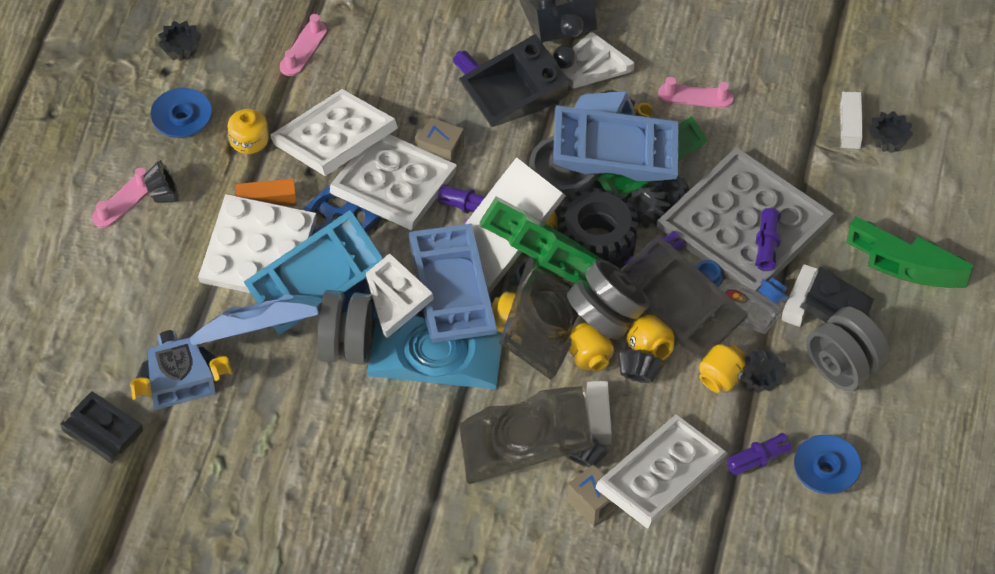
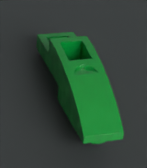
(916, 263)

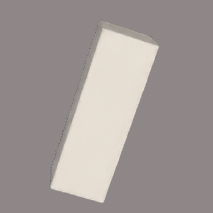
(851, 120)
(792, 312)
(599, 411)

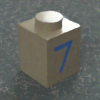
(441, 139)
(586, 498)

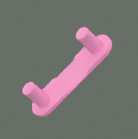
(304, 47)
(697, 96)
(114, 208)

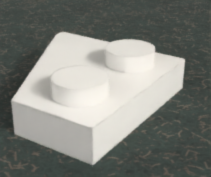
(596, 62)
(396, 294)

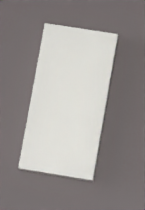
(524, 190)
(661, 471)

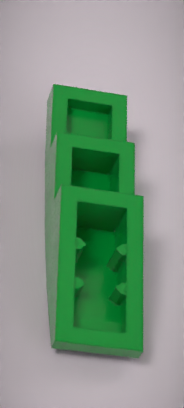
(689, 139)
(538, 240)

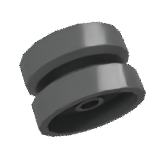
(563, 179)
(608, 299)
(343, 326)
(848, 348)

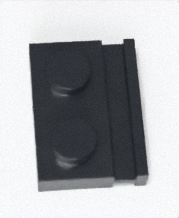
(830, 294)
(101, 427)

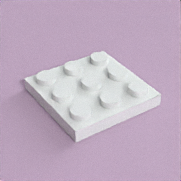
(334, 132)
(394, 180)
(250, 238)

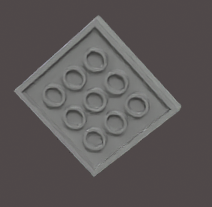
(724, 215)

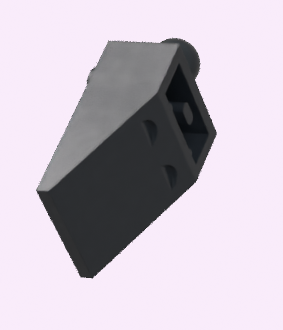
(560, 18)
(515, 81)

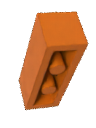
(273, 192)

